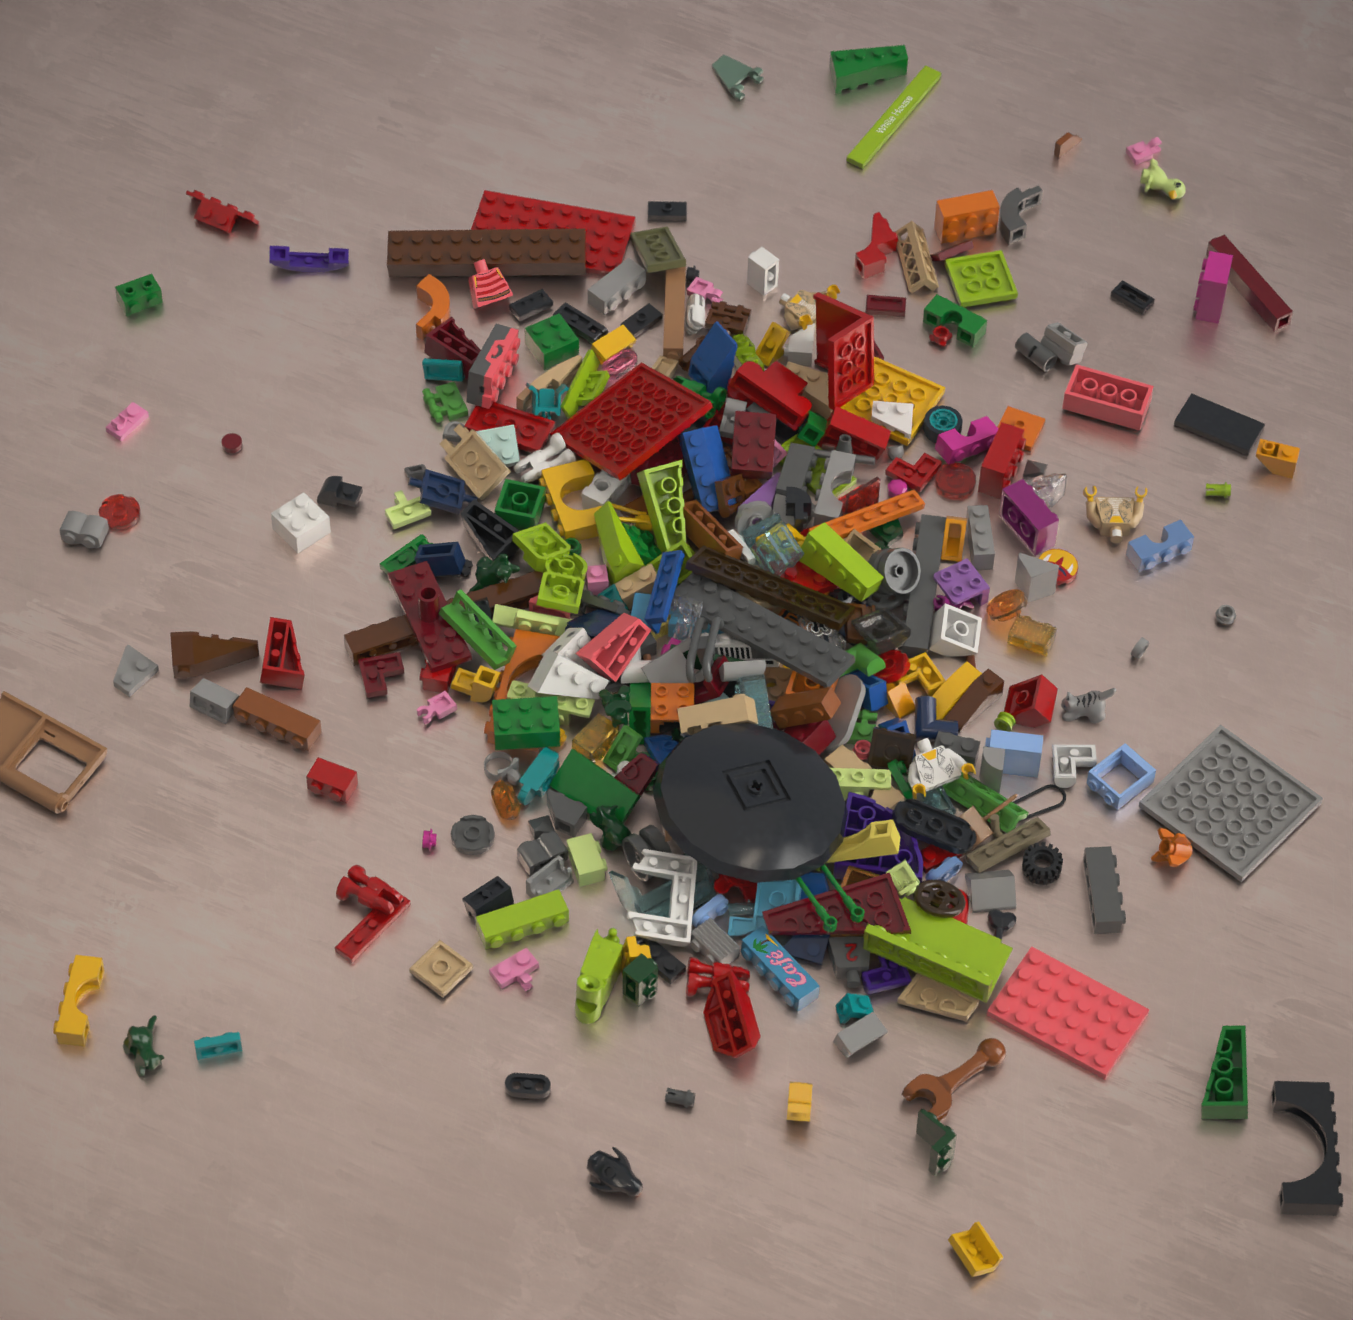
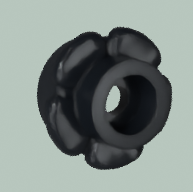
(691, 274)

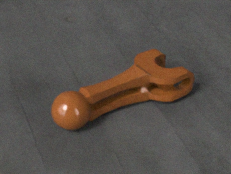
(940, 1089)

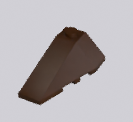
(200, 655)

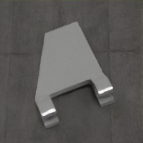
(671, 666)

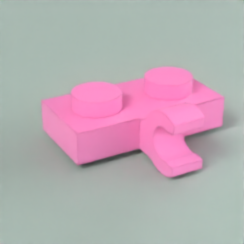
(515, 969)

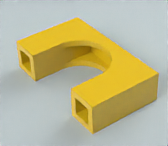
(558, 483)

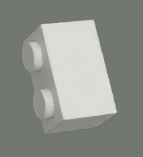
(762, 271)

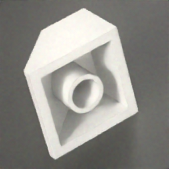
(954, 632)

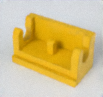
(613, 343)

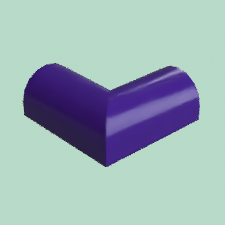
(885, 978)

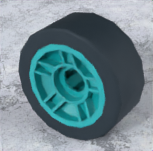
(939, 416)

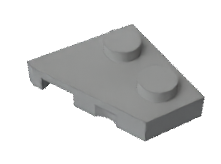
(133, 671)

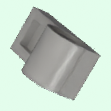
(727, 423)

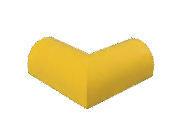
(925, 672)

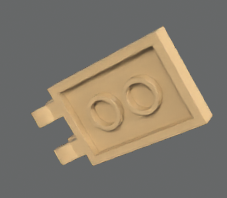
(475, 462)

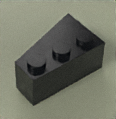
(489, 531)

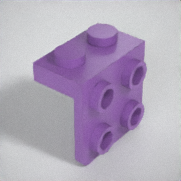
(962, 583)

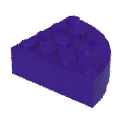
(861, 813)

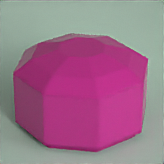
(896, 488)

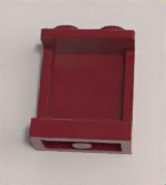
(710, 690)

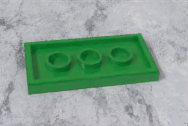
(593, 786)

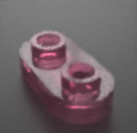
(617, 365)

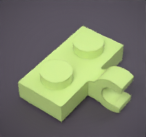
(406, 511)

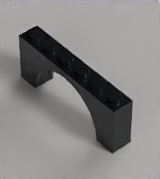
(1312, 1105)

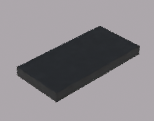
(1219, 424)

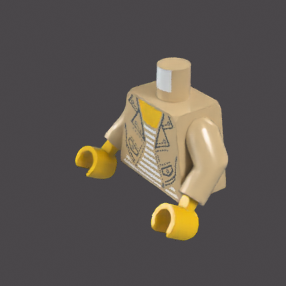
(802, 307)
(1114, 514)

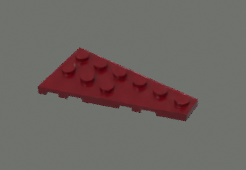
(874, 895)

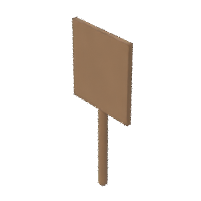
(978, 823)

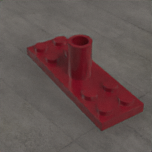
(421, 603)

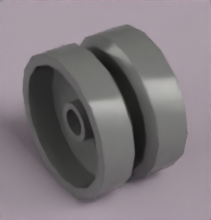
(899, 569)
(648, 838)

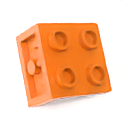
(666, 700)

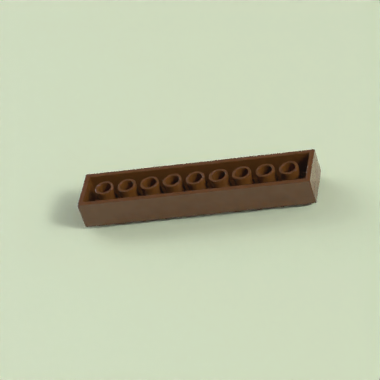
(511, 250)

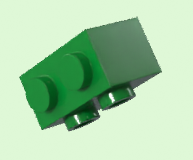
(143, 294)

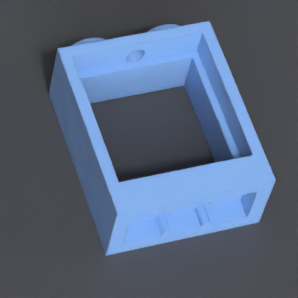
(1133, 763)

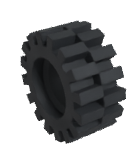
(1040, 873)

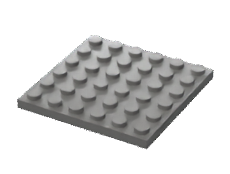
(1231, 802)

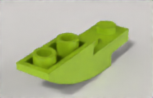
(745, 351)

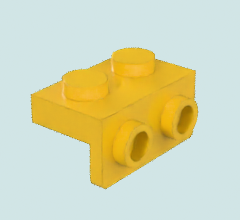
(976, 1250)

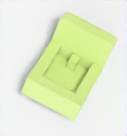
(904, 878)

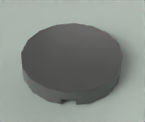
(472, 835)

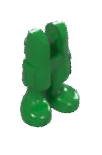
(717, 397)

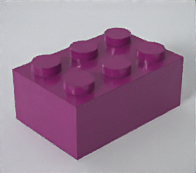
(1029, 517)

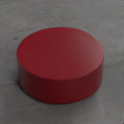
(231, 443)

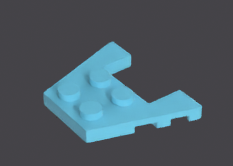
(768, 896)

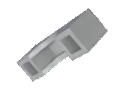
(838, 472)

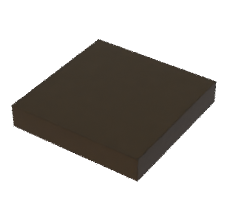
(890, 745)

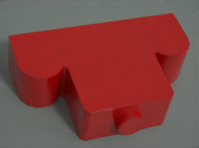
(774, 390)

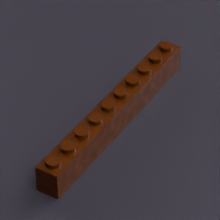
(397, 634)

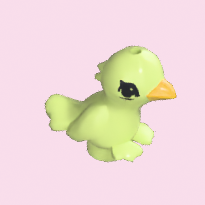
(1156, 179)

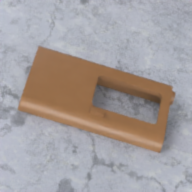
(21, 730)

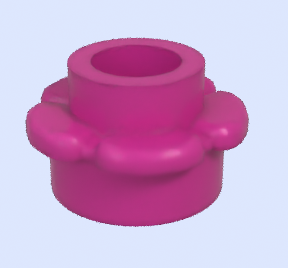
(429, 839)

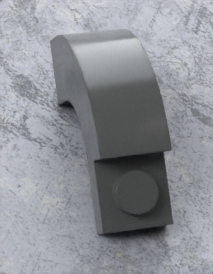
(1010, 223)

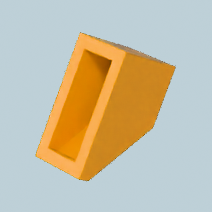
(953, 538)

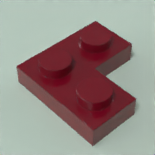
(375, 669)

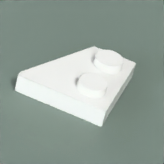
(893, 416)

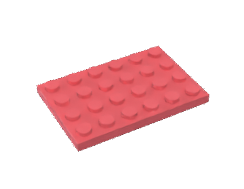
(1068, 1012)

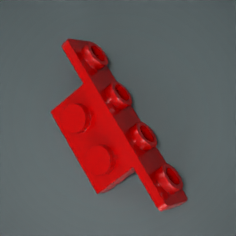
(218, 215)

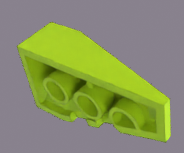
(615, 545)

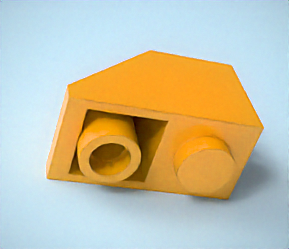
(1278, 457)

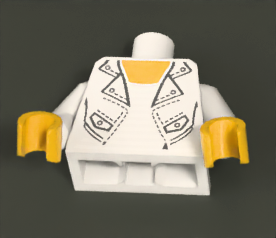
(935, 768)

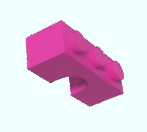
(955, 447)

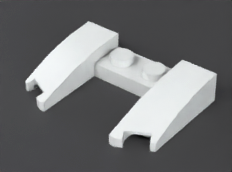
(682, 871)

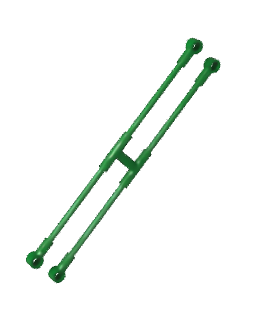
(825, 917)

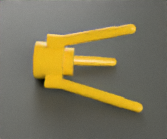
(641, 521)

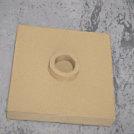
(441, 968)

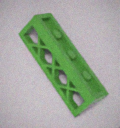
(477, 633)
(984, 799)

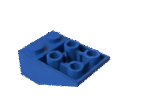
(714, 359)

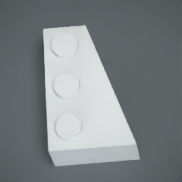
(566, 678)

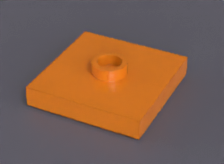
(1031, 423)

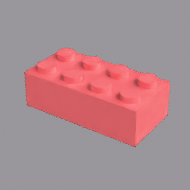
(1107, 397)

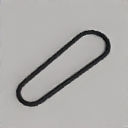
(1047, 809)

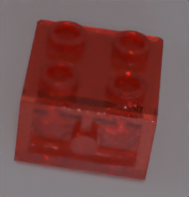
(861, 497)

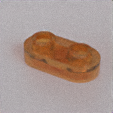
(505, 800)

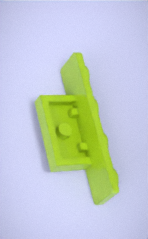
(586, 385)

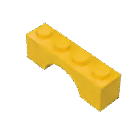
(85, 976)

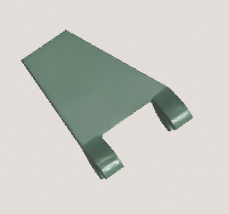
(734, 72)

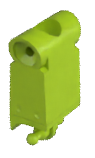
(598, 976)

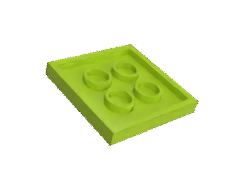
(981, 278)

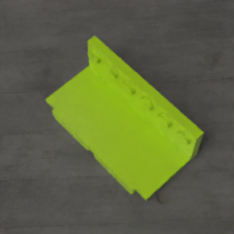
(943, 951)

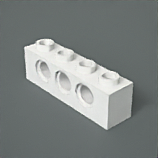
(603, 489)

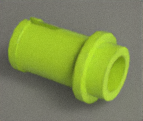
(1218, 490)

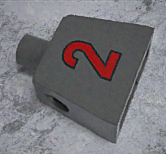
(848, 958)

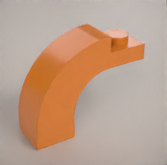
(436, 296)

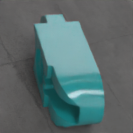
(539, 776)

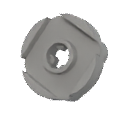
(749, 512)

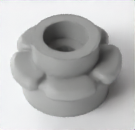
(1223, 611)

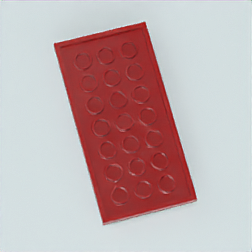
(605, 231)

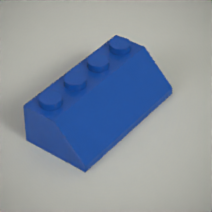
(705, 464)

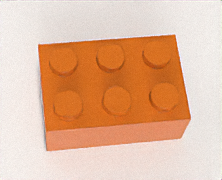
(966, 216)

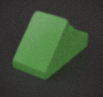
(623, 747)

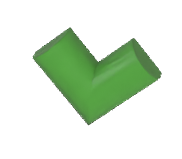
(865, 660)

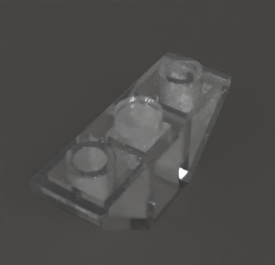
(1048, 488)

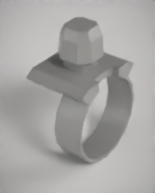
(509, 773)

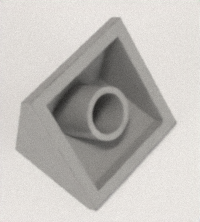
(1036, 577)
(991, 890)

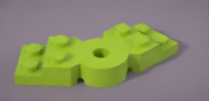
(562, 573)

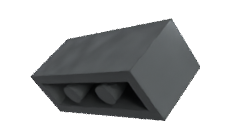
(797, 468)

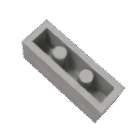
(616, 286)
(980, 537)

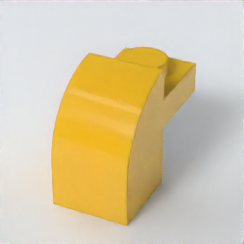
(477, 685)
(799, 1101)

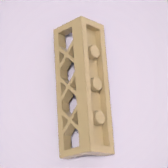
(918, 253)

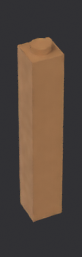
(674, 313)

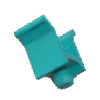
(546, 400)

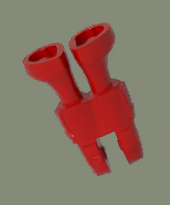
(374, 896)
(697, 981)

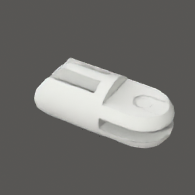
(695, 314)

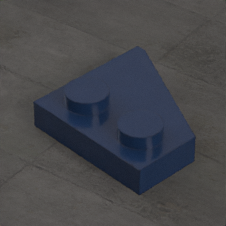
(808, 947)

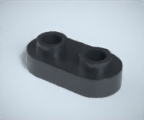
(528, 1085)

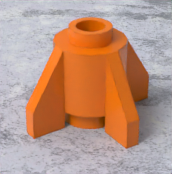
(1172, 848)

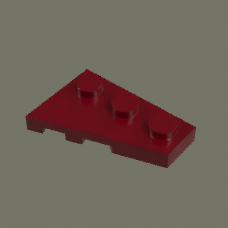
(638, 773)

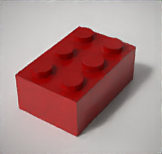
(1002, 460)

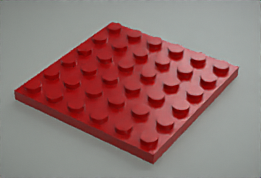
(632, 420)

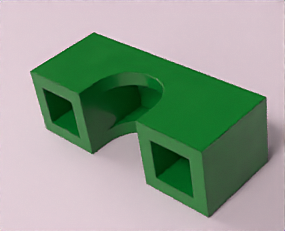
(943, 311)

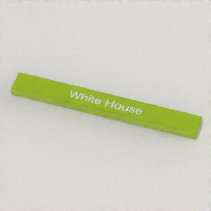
(893, 117)

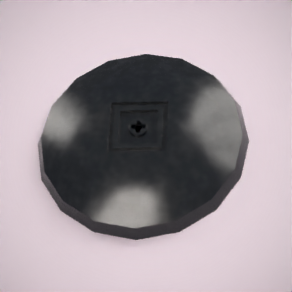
(748, 833)

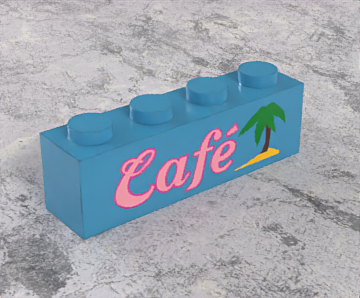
(779, 968)

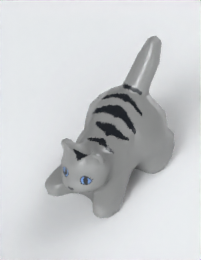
(1089, 704)

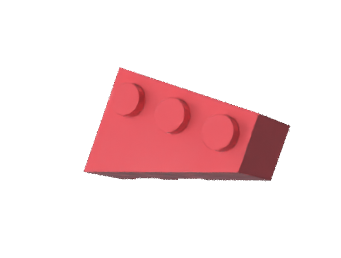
(615, 646)

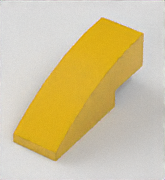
(954, 688)

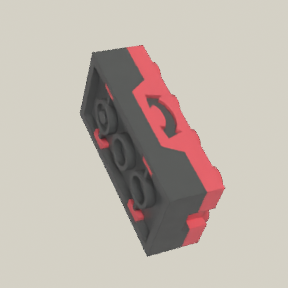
(493, 366)

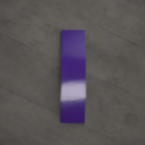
(309, 262)

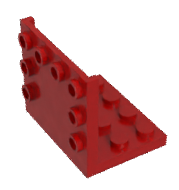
(844, 349)

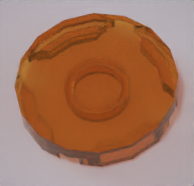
(1006, 605)

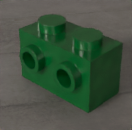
(640, 980)

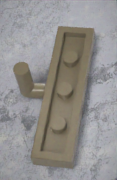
(1007, 844)

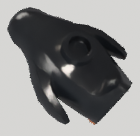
(613, 1173)

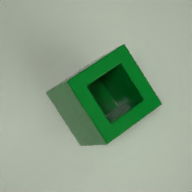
(812, 429)

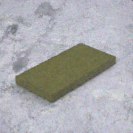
(657, 249)

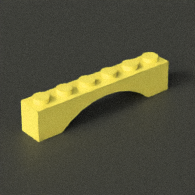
(875, 840)

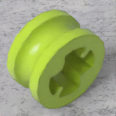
(1004, 721)

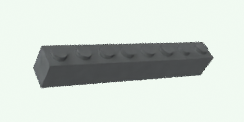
(920, 605)

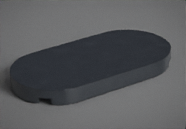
(934, 826)

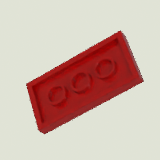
(530, 429)

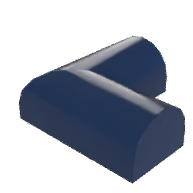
(925, 720)

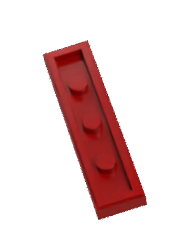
(368, 931)

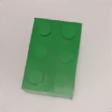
(526, 723)

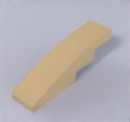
(551, 379)

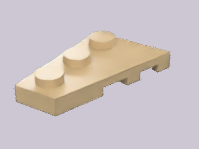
(937, 998)

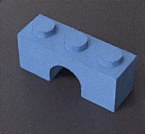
(1147, 554)

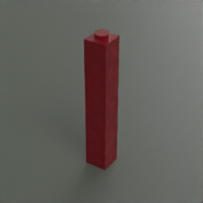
(1253, 286)

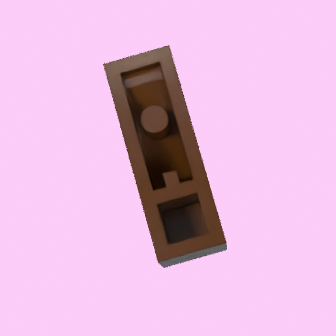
(976, 699)

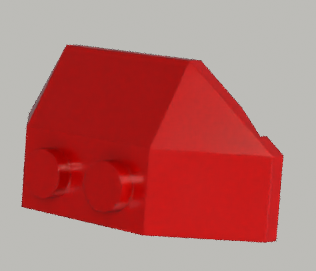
(730, 1017)

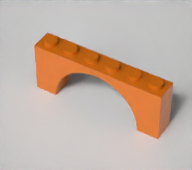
(525, 658)

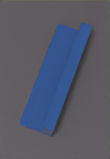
(664, 589)

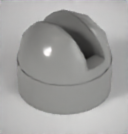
(895, 451)

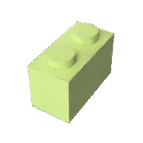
(586, 859)

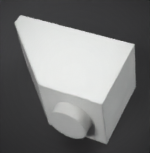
(801, 346)

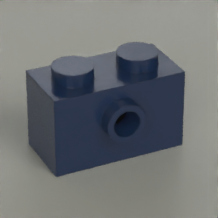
(442, 558)

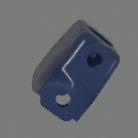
(593, 622)

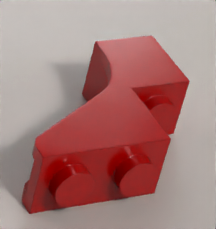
(883, 242)

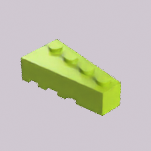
(664, 502)
(839, 562)

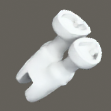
(537, 459)

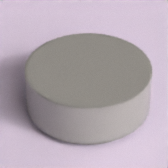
(1140, 648)

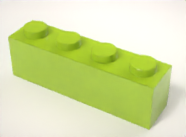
(522, 919)

